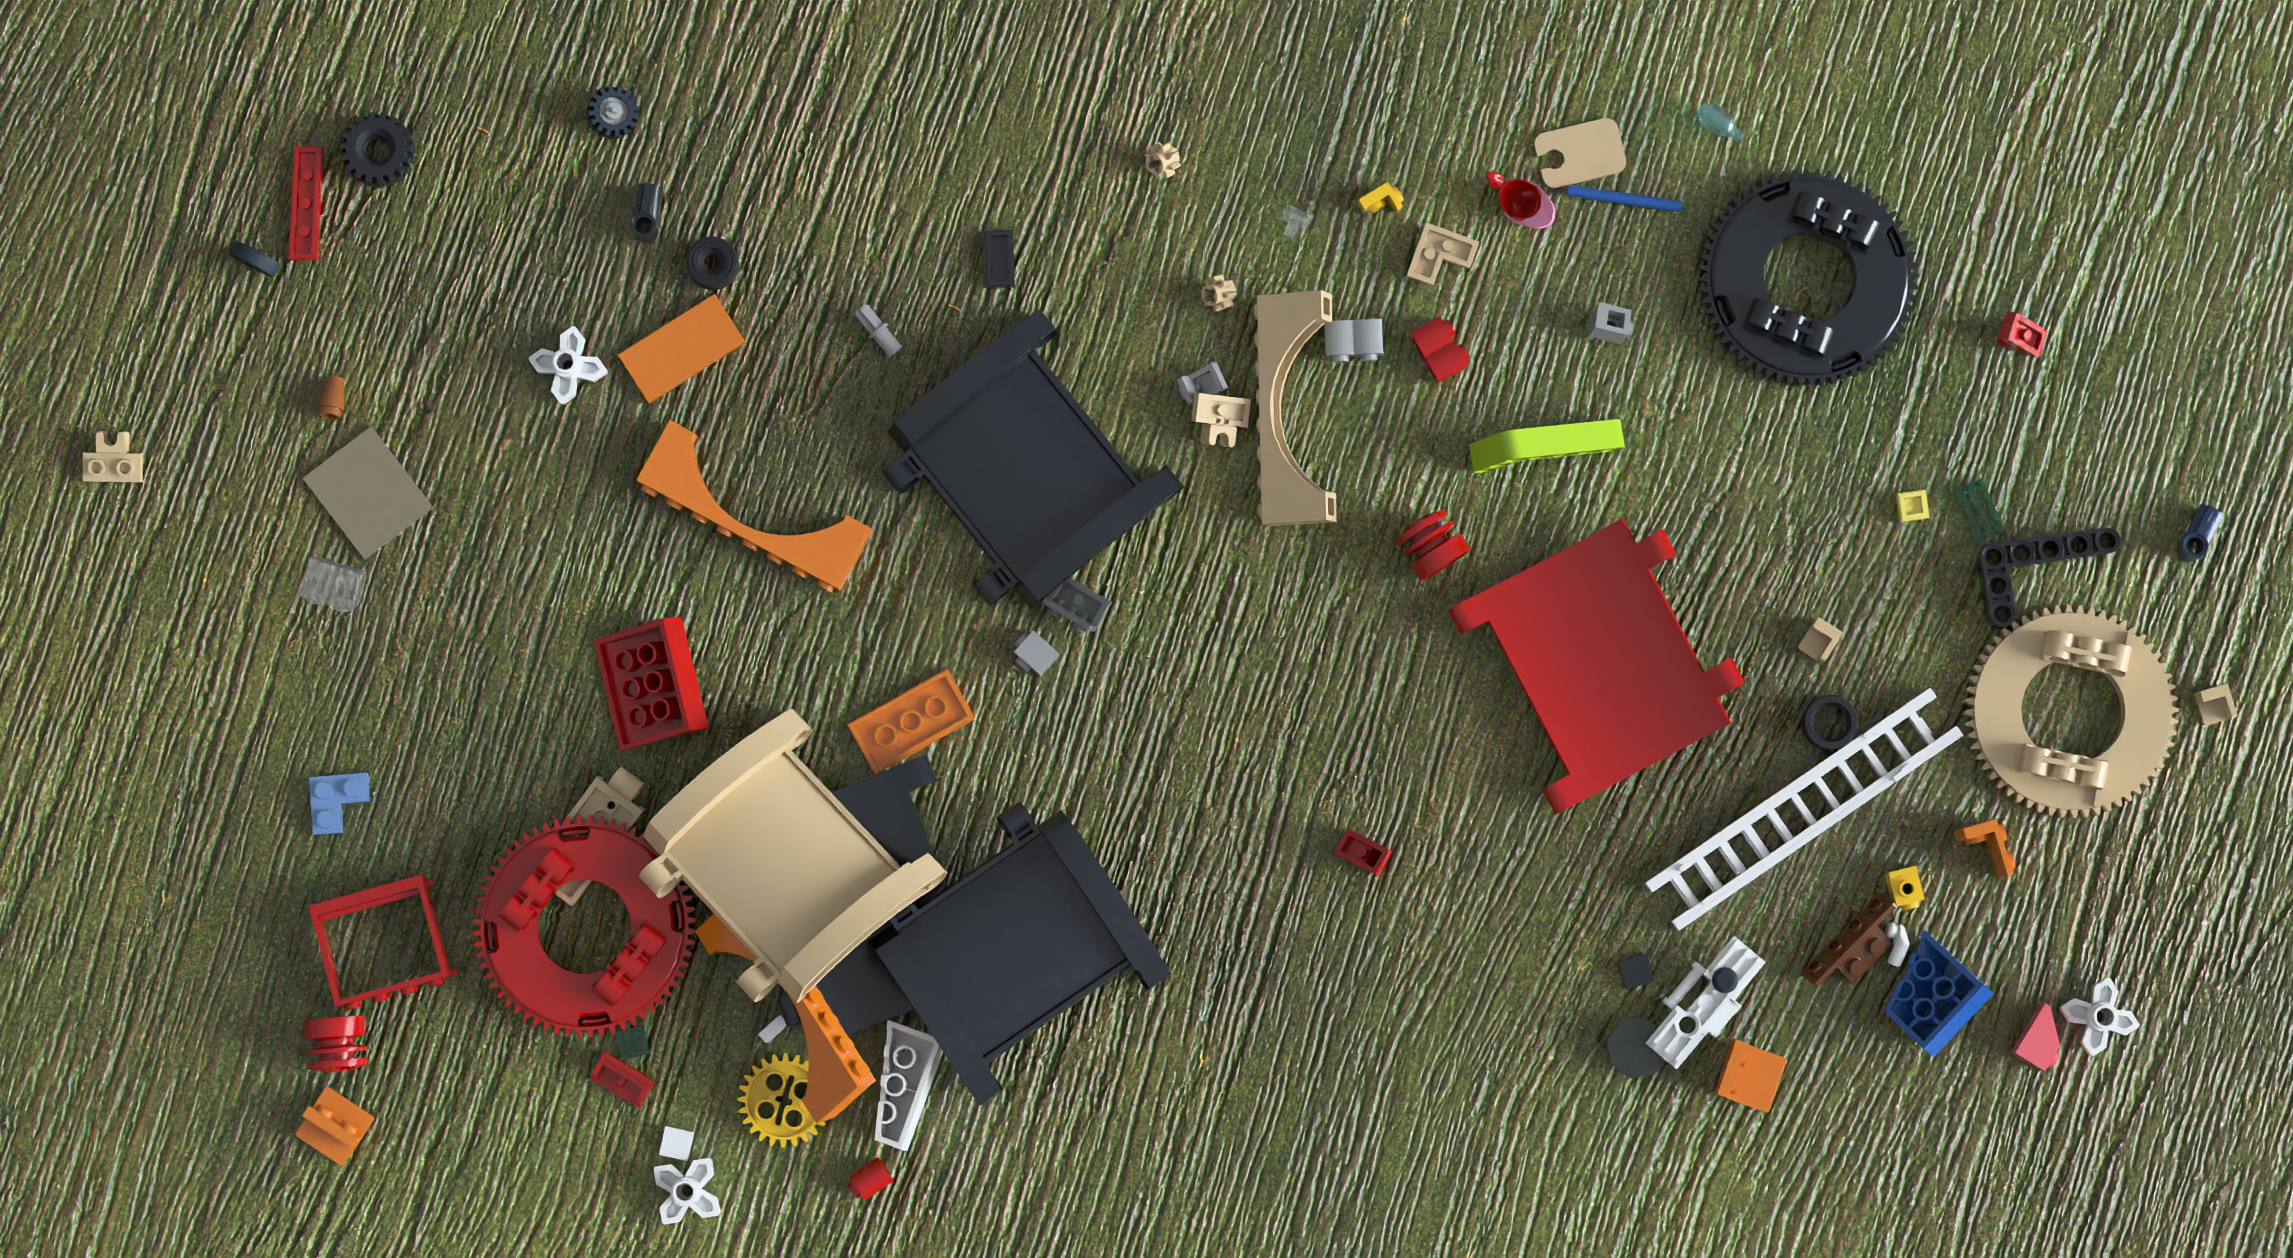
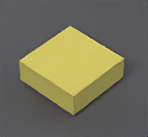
(1912, 506)

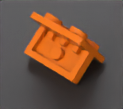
(334, 1126)

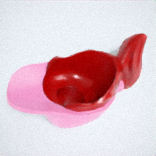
(1523, 201)

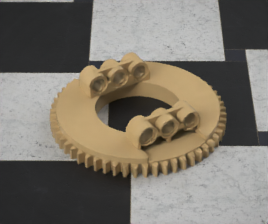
(2057, 777)

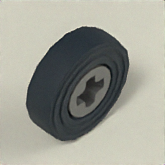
(254, 259)

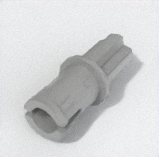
(878, 330)

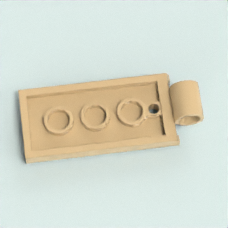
(622, 791)

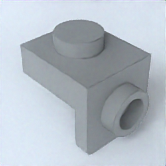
(1205, 380)

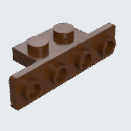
(1855, 946)

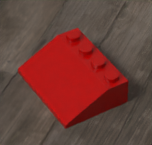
(651, 683)

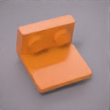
(1995, 837)
(1750, 1076)

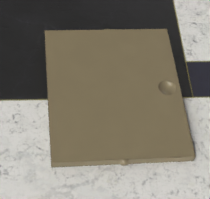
(368, 492)

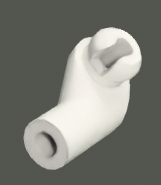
(1900, 941)

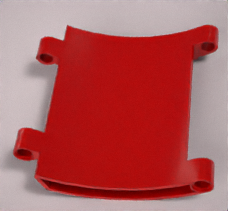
(1602, 659)

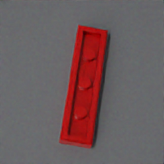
(306, 203)

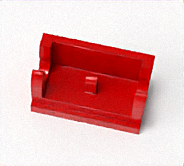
(622, 1079)

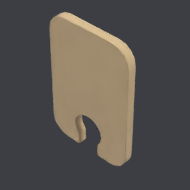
(1588, 152)

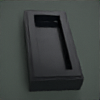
(999, 259)

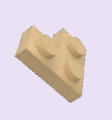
(1438, 246)

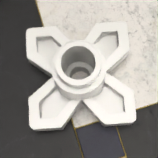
(583, 367)
(2102, 1000)
(677, 1204)

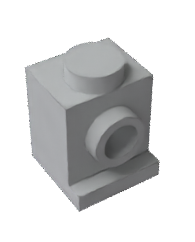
(1610, 323)

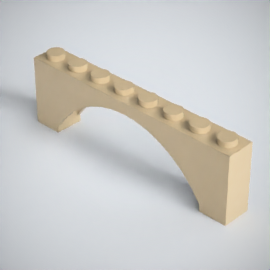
(1283, 328)

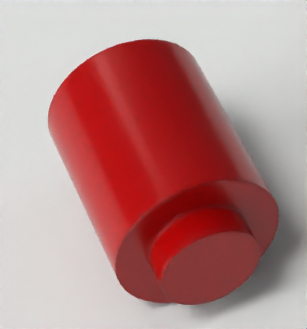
(870, 1179)

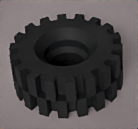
(377, 128)

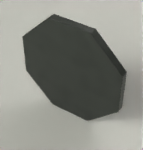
(1628, 1048)

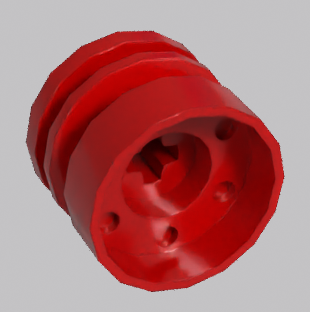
(1432, 544)
(335, 1043)

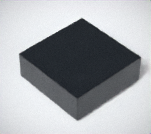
(1636, 971)

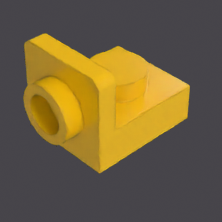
(1375, 200)

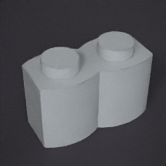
(1353, 339)

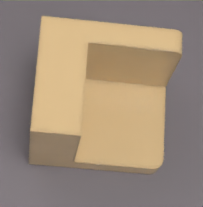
(1819, 640)
(2215, 704)

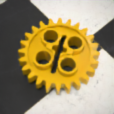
(760, 1092)

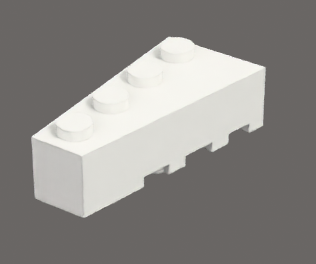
(905, 1083)

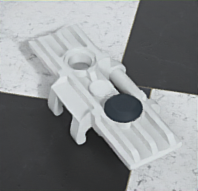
(1712, 1009)

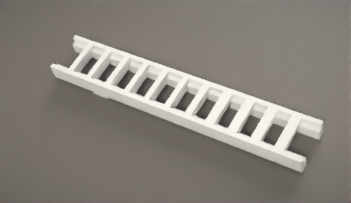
(1791, 843)

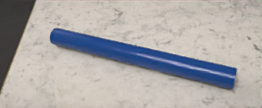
(1624, 198)

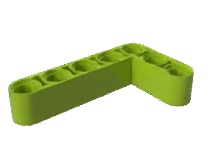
(1545, 443)

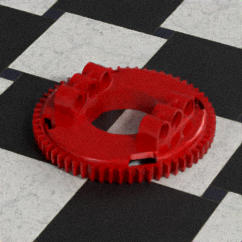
(523, 966)

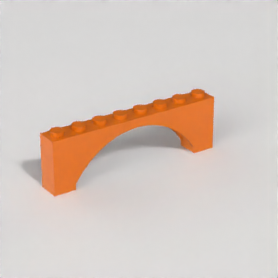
(821, 554)
(835, 1066)

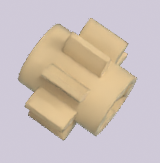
(1162, 159)
(1218, 292)

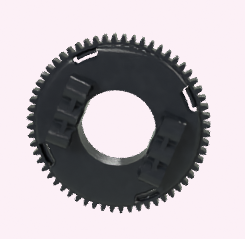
(1783, 339)

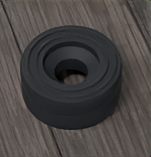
(712, 247)

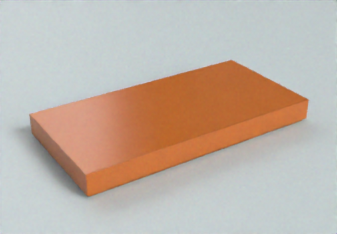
(681, 348)
(911, 721)

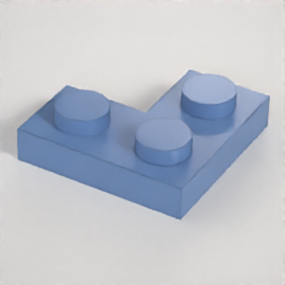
(329, 794)

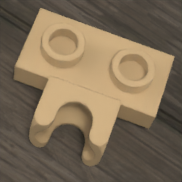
(1220, 417)
(112, 461)

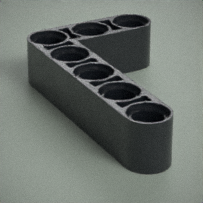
(2034, 557)

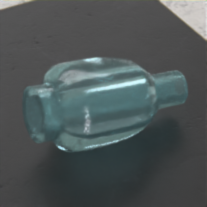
(1718, 121)

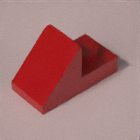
(2021, 335)
(1362, 852)

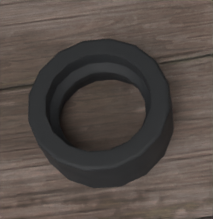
(1840, 703)

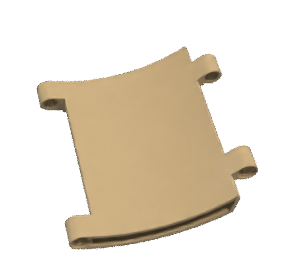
(780, 861)

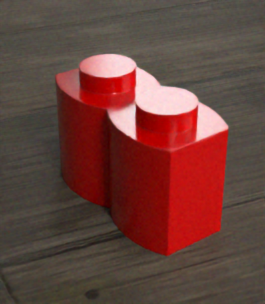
(1439, 349)

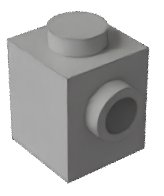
(1034, 653)

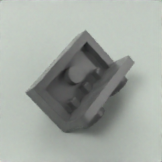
(1078, 604)

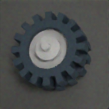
(612, 112)

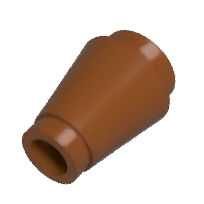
(332, 399)

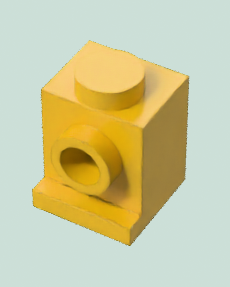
(1895, 882)

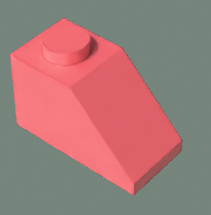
(2039, 1040)

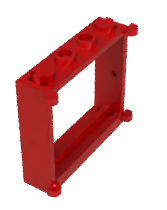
(371, 898)

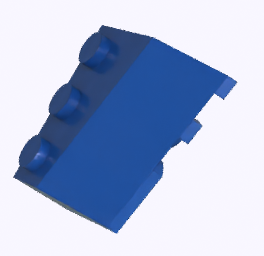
(1935, 996)

